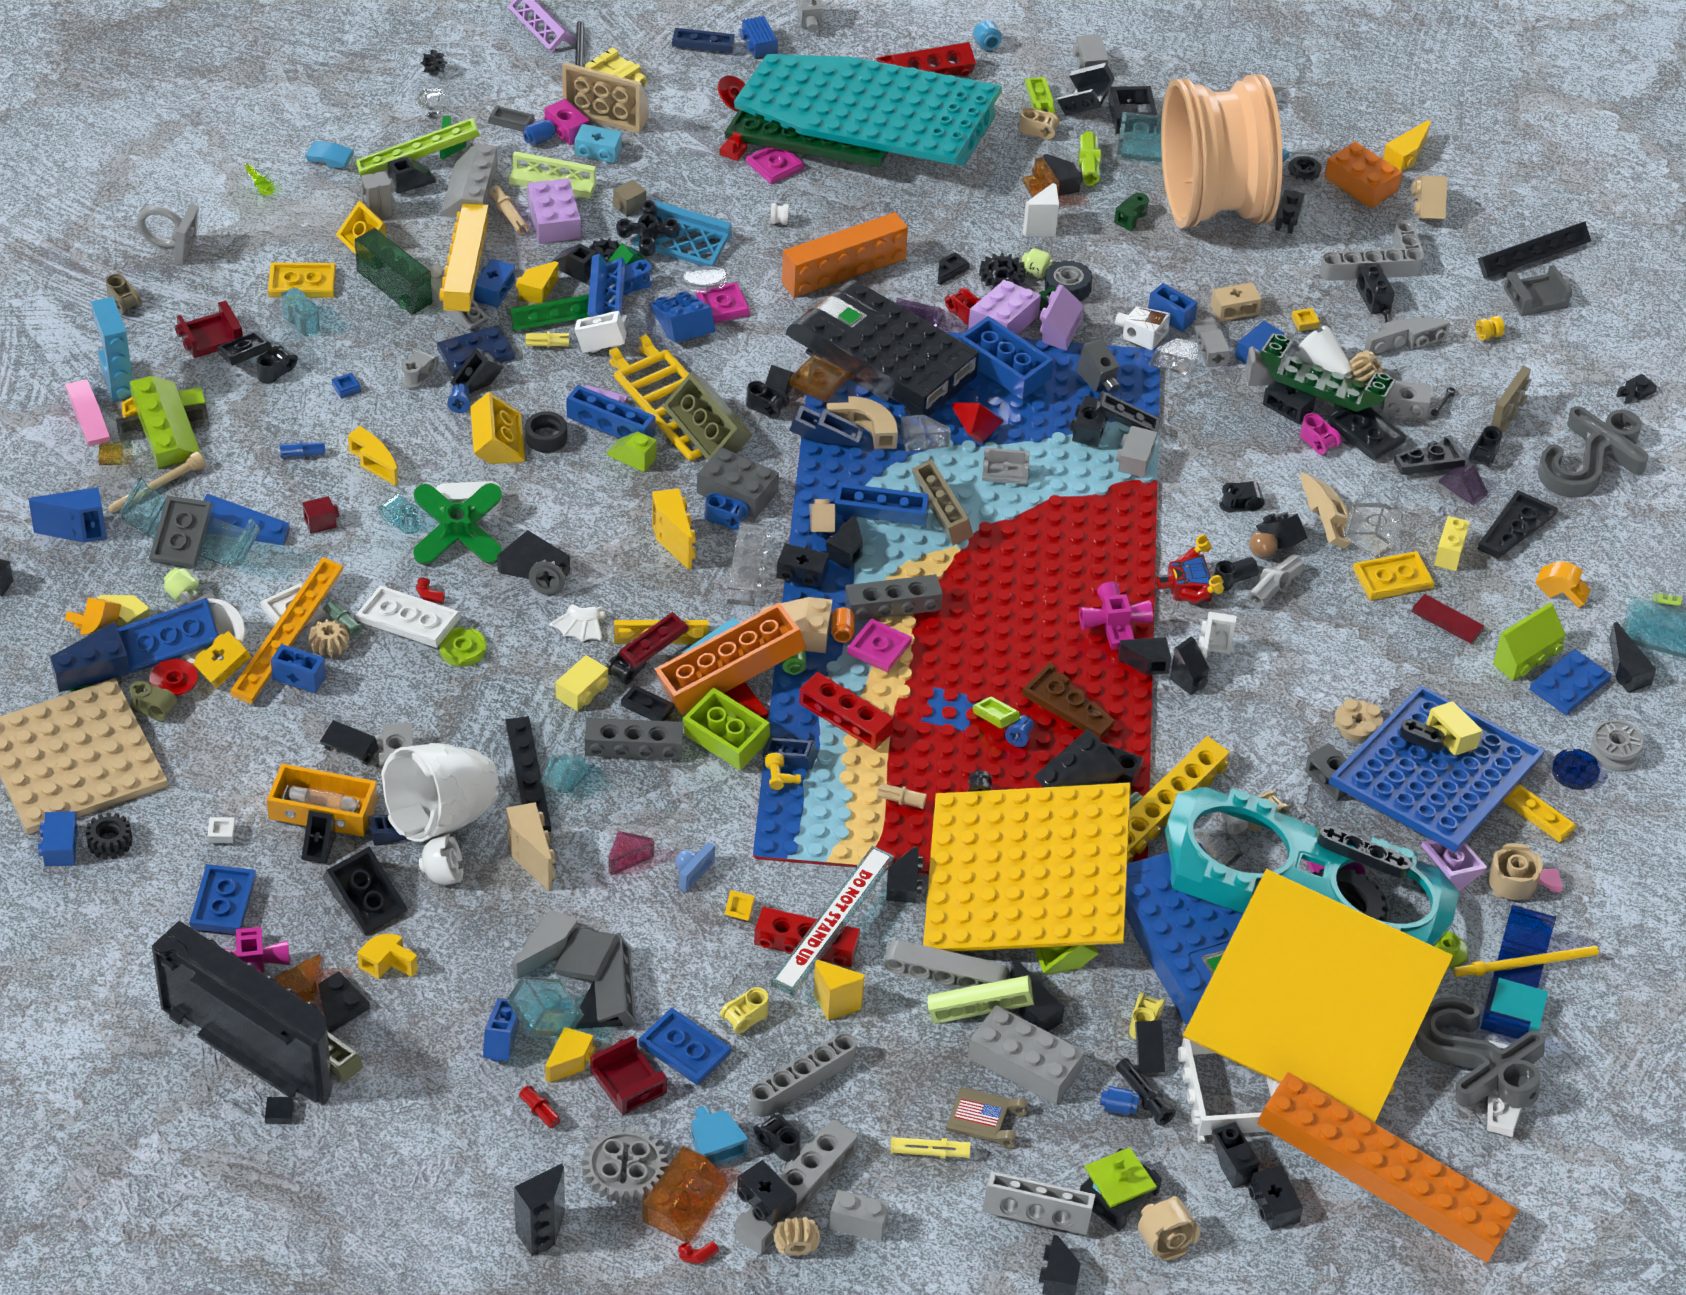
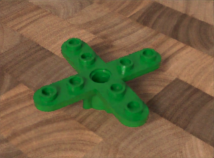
(452, 530)

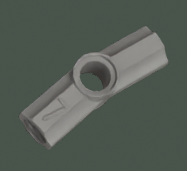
(1275, 580)

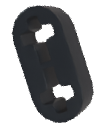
(1421, 734)

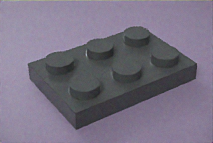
(181, 531)

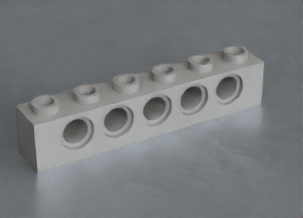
(825, 1164)

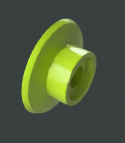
(1456, 946)

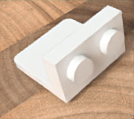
(1218, 633)

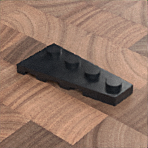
(1515, 523)

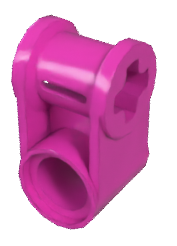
(1318, 433)

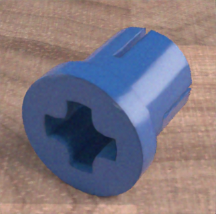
(459, 399)
(1019, 727)

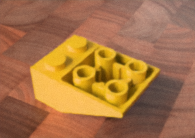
(673, 525)

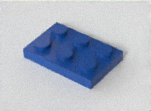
(1570, 682)
(222, 899)
(684, 1046)

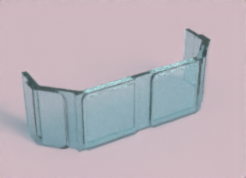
(222, 541)

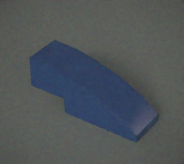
(825, 427)

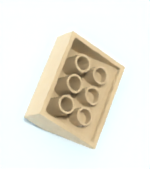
(606, 97)

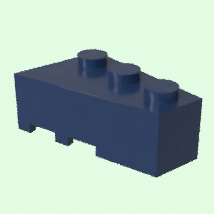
(90, 660)

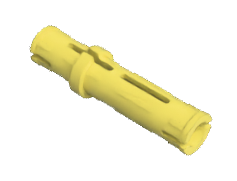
(962, 1148)

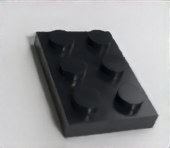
(1367, 431)

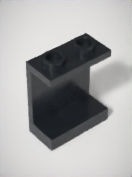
(1091, 89)

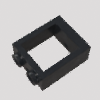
(1137, 94)

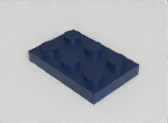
(458, 349)

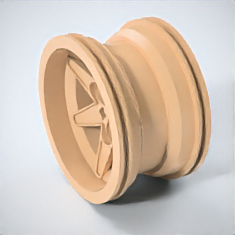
(1221, 150)

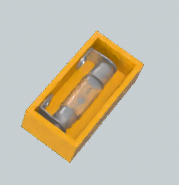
(306, 789)

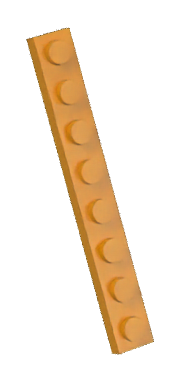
(287, 629)

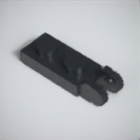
(1289, 210)

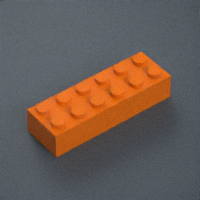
(844, 254)
(731, 657)

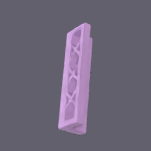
(545, 17)

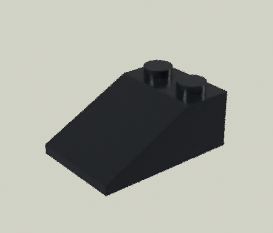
(364, 891)

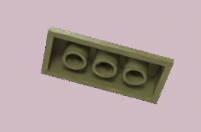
(706, 417)

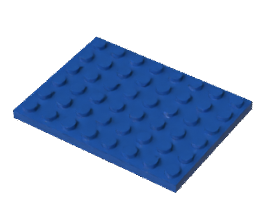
(1435, 790)

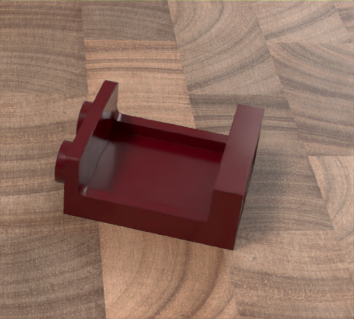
(207, 333)
(627, 1075)

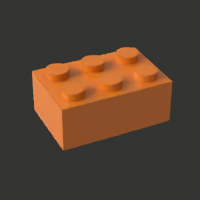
(1363, 174)

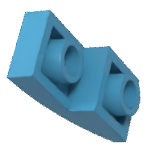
(331, 153)

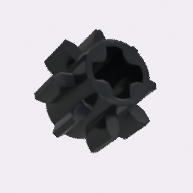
(433, 62)

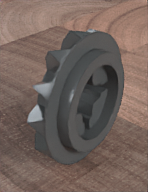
(541, 583)

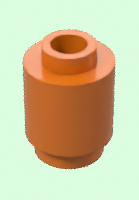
(842, 624)

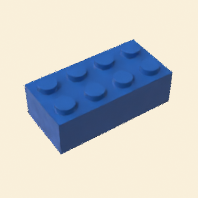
(1008, 357)

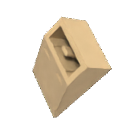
(530, 842)

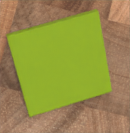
(1120, 1177)

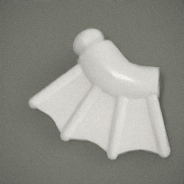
(580, 623)

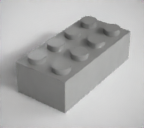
(1026, 1054)

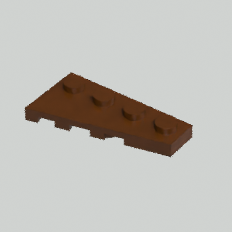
(1062, 699)

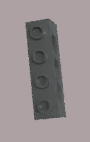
(894, 597)
(634, 738)

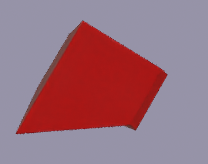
(976, 420)

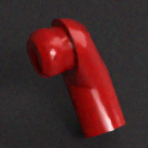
(427, 593)
(697, 1256)

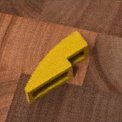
(373, 454)

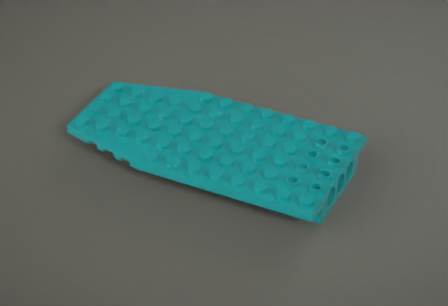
(873, 104)

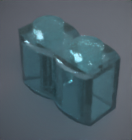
(300, 311)

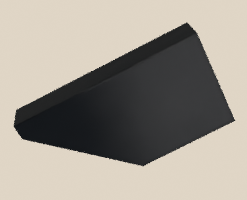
(951, 267)

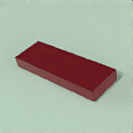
(1448, 618)
(653, 640)

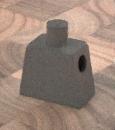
(1098, 366)

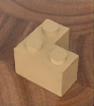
(1431, 197)

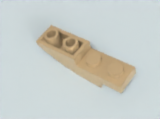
(1327, 503)

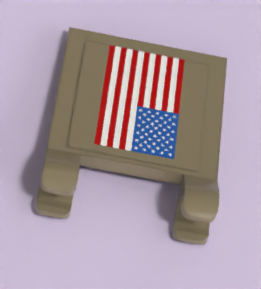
(983, 1115)

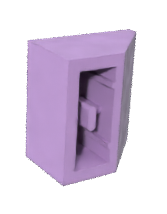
(1061, 318)

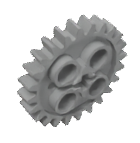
(600, 1163)

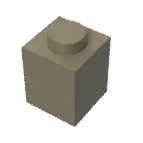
(628, 197)

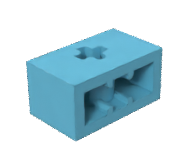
(598, 143)

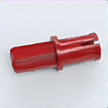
(539, 1106)

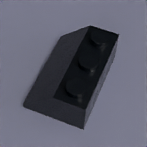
(1081, 763)
(540, 1209)

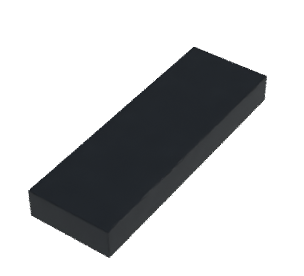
(1126, 413)

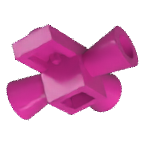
(1115, 614)
(251, 950)

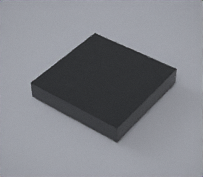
(244, 348)

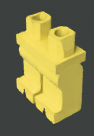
(613, 64)

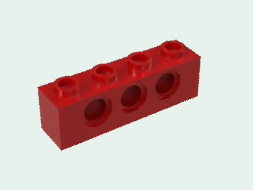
(940, 57)
(846, 710)
(785, 930)

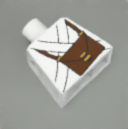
(1144, 326)

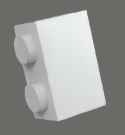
(600, 332)

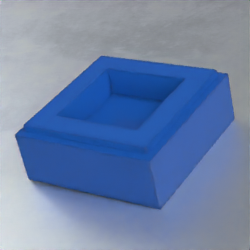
(346, 385)

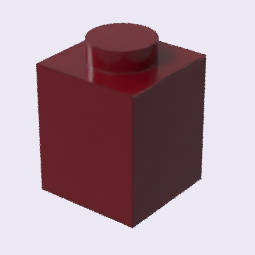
(320, 514)

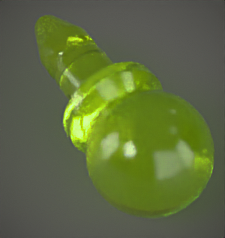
(265, 186)

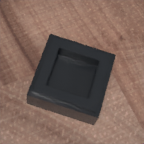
(279, 1110)

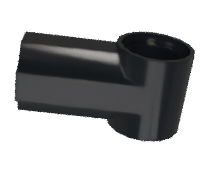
(1236, 571)

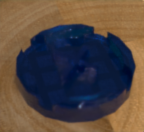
(1575, 769)

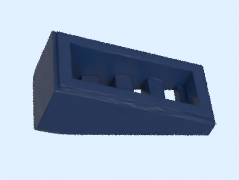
(805, 749)
(380, 830)

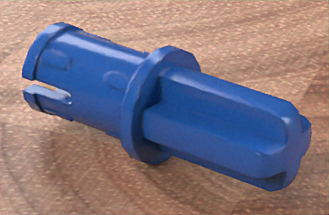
(302, 449)

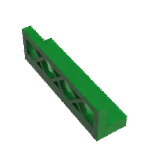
(549, 312)

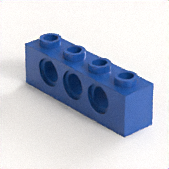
(608, 414)

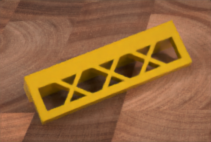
(630, 629)

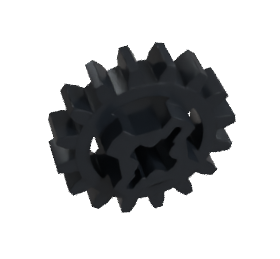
(1001, 269)

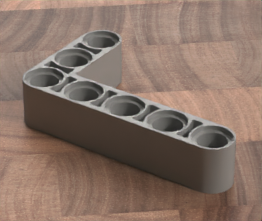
(1402, 261)

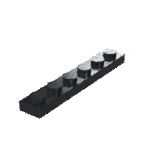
(1534, 249)
(527, 765)

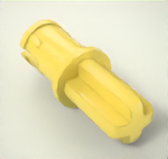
(547, 339)

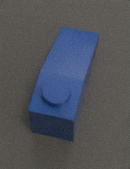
(500, 1032)

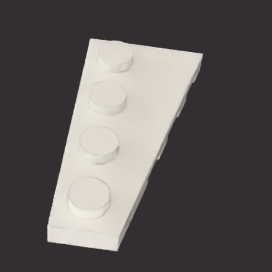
(1501, 1117)

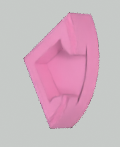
(1551, 879)

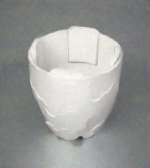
(437, 789)

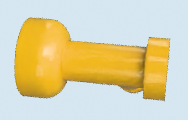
(775, 762)

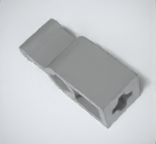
(1211, 342)

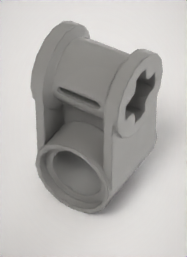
(418, 369)

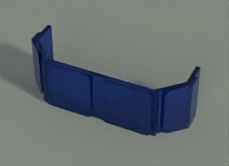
(1524, 935)

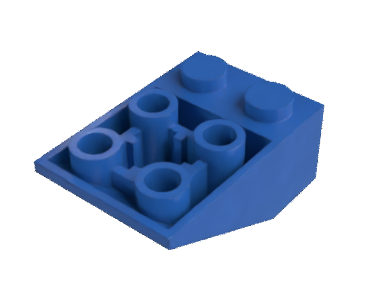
(683, 316)
(69, 515)

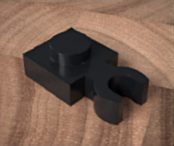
(1637, 387)

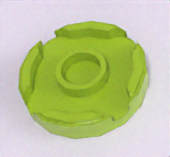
(463, 647)

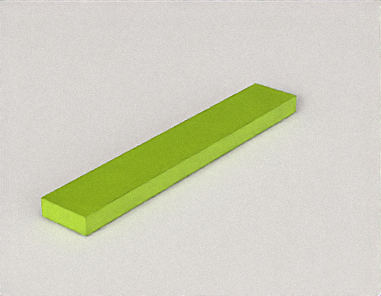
(419, 146)

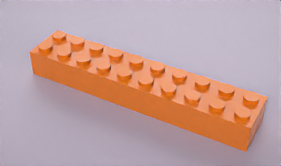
(1387, 1167)

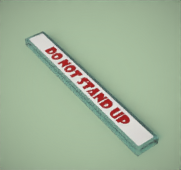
(832, 921)

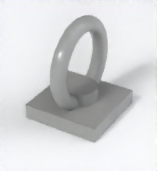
(183, 234)

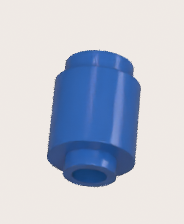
(538, 132)
(1119, 1101)

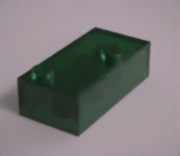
(393, 271)

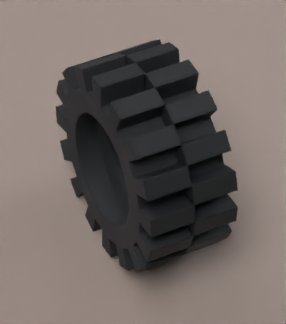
(112, 846)

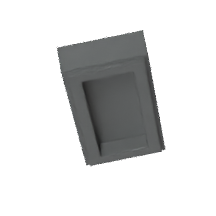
(510, 118)

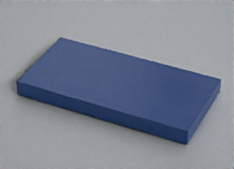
(168, 635)

